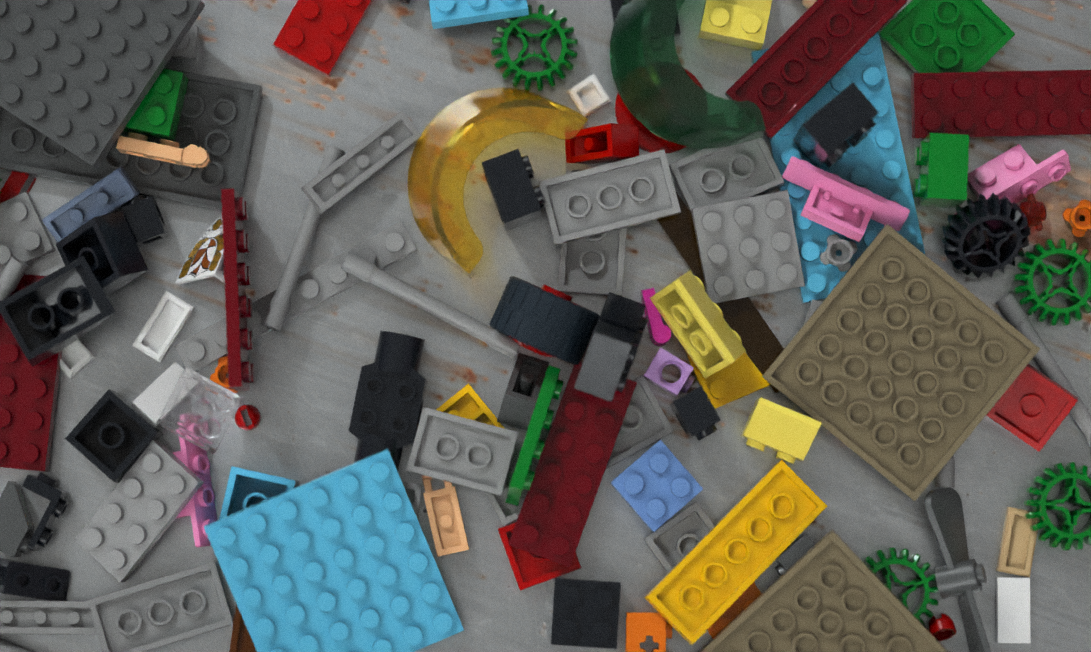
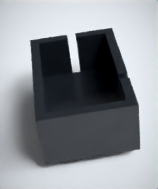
(831, 129)
(612, 347)

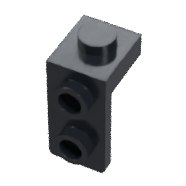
(45, 487)
(33, 580)

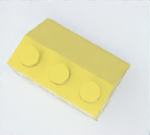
(698, 324)

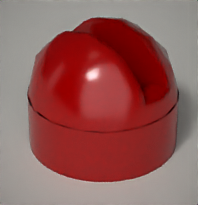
(254, 415)
(942, 628)

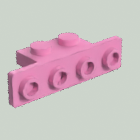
(1017, 175)
(840, 203)
(202, 504)

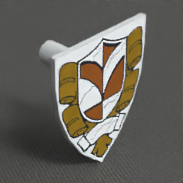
(206, 257)

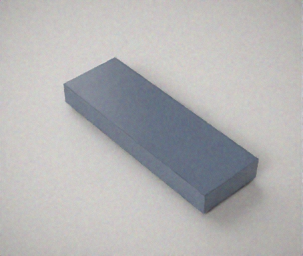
(93, 202)

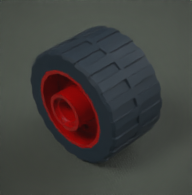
(544, 320)

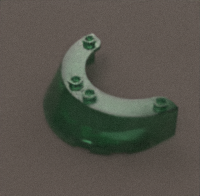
(661, 91)

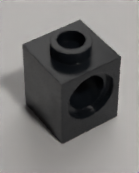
(145, 220)

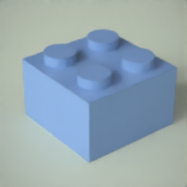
(656, 486)

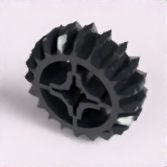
(1005, 229)

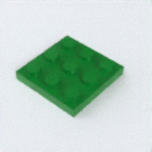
(946, 35)

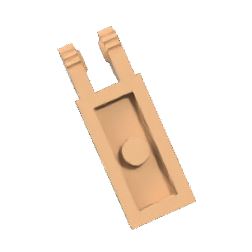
(166, 151)
(445, 518)

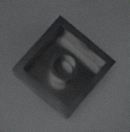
(512, 189)
(108, 250)
(112, 435)
(585, 613)

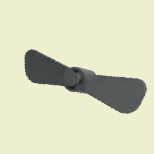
(959, 575)

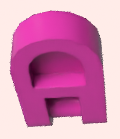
(658, 332)

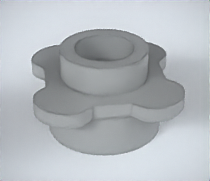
(847, 249)

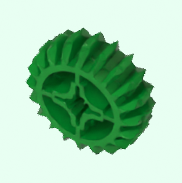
(524, 58)
(1069, 291)
(1066, 518)
(921, 581)

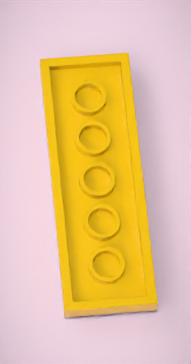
(735, 552)

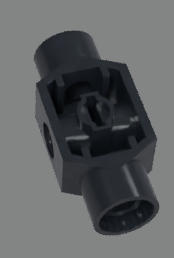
(389, 397)

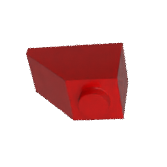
(603, 144)

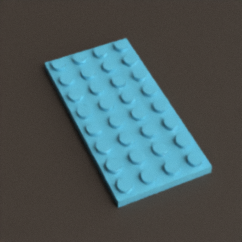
(873, 164)

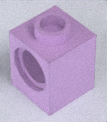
(663, 359)

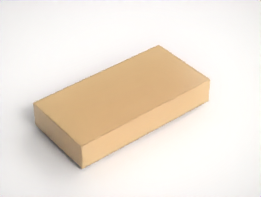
(1017, 543)

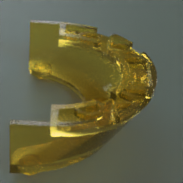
(451, 147)

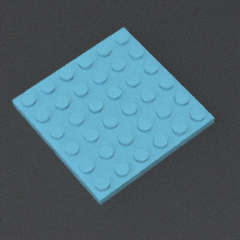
(336, 566)

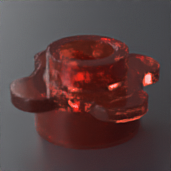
(1034, 212)

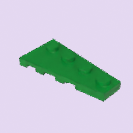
(532, 444)

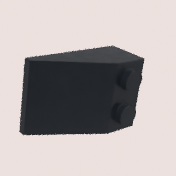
(56, 310)

